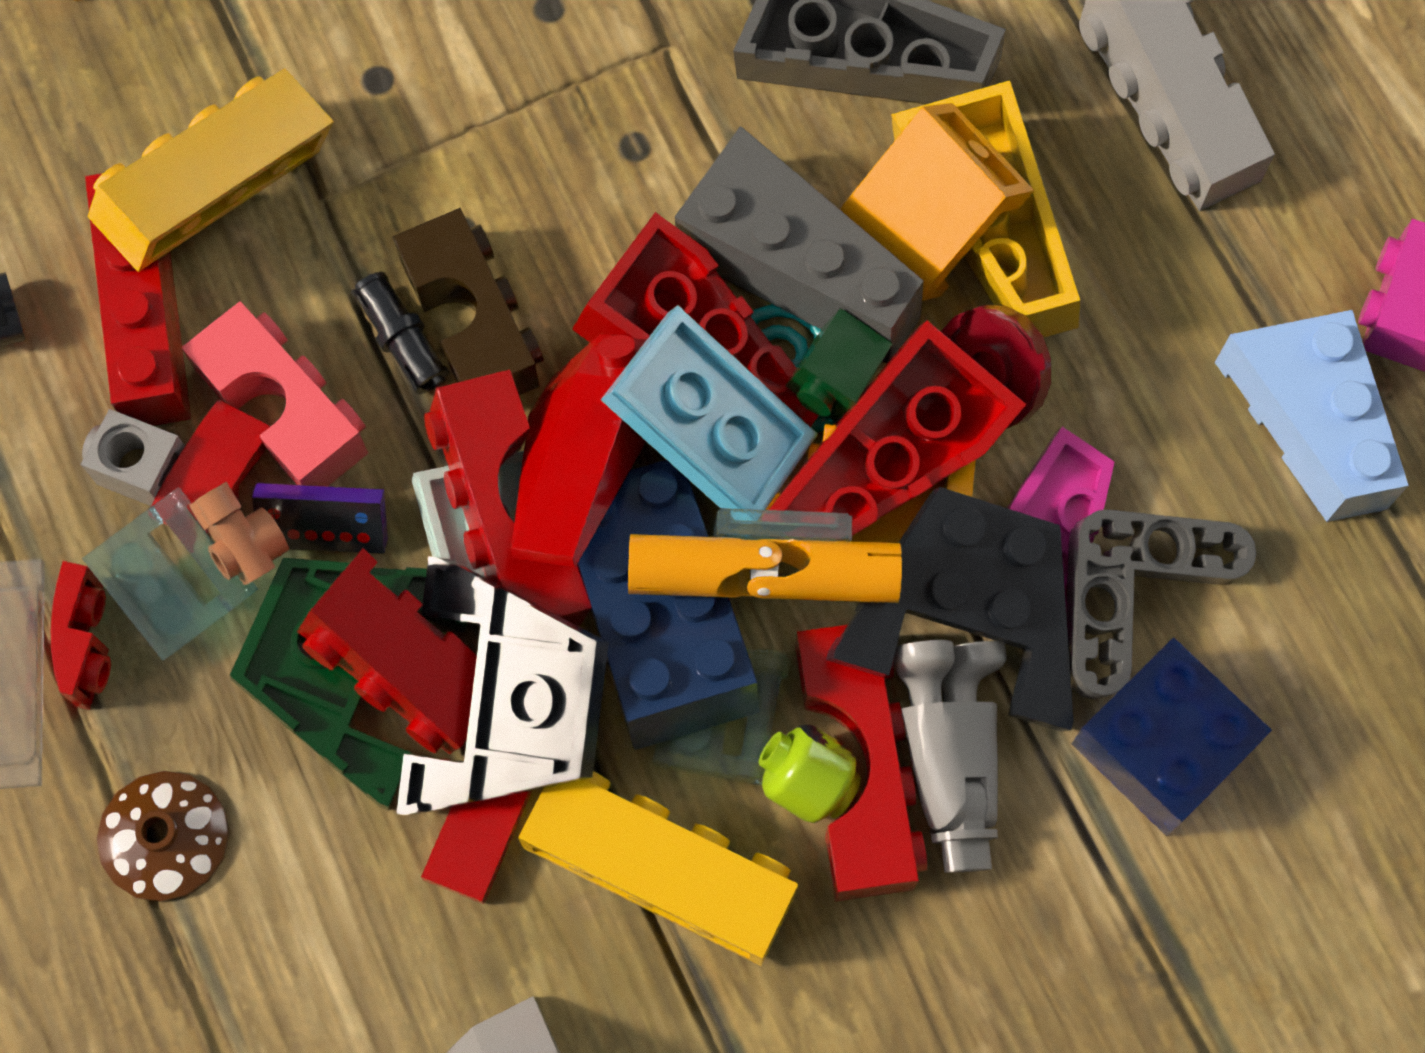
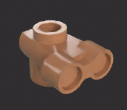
(242, 543)

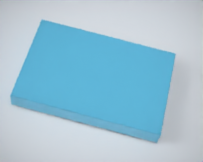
(709, 415)

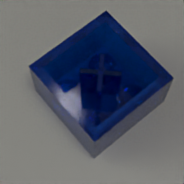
(1170, 736)

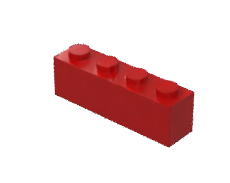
(140, 333)

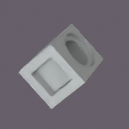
(116, 437)

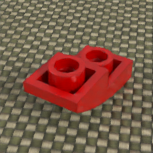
(217, 453)
(77, 654)

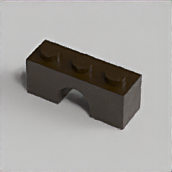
(450, 266)

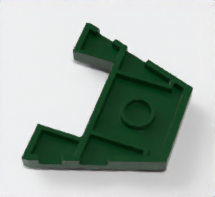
(306, 695)

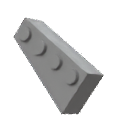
(1180, 94)

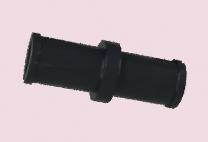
(400, 332)

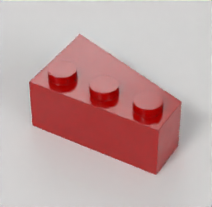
(394, 655)

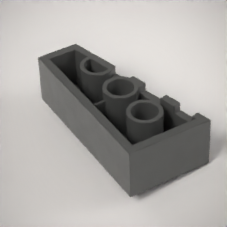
(869, 48)
(795, 245)

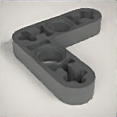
(1116, 574)

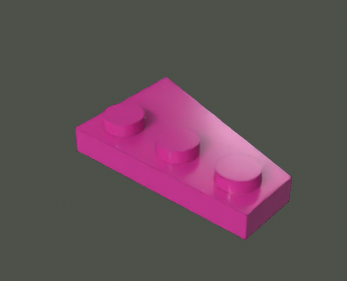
(1065, 486)

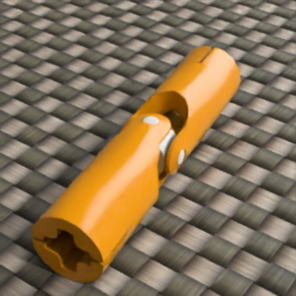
(751, 567)

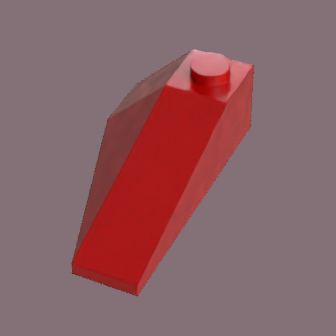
(672, 270)
(905, 433)
(574, 455)

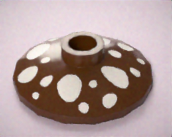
(186, 855)

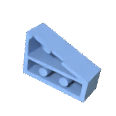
(1322, 409)

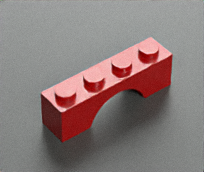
(479, 429)
(871, 843)

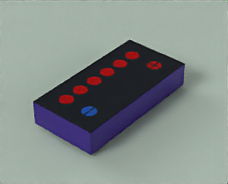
(326, 516)

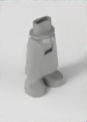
(953, 745)

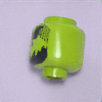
(809, 773)

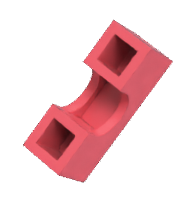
(245, 360)

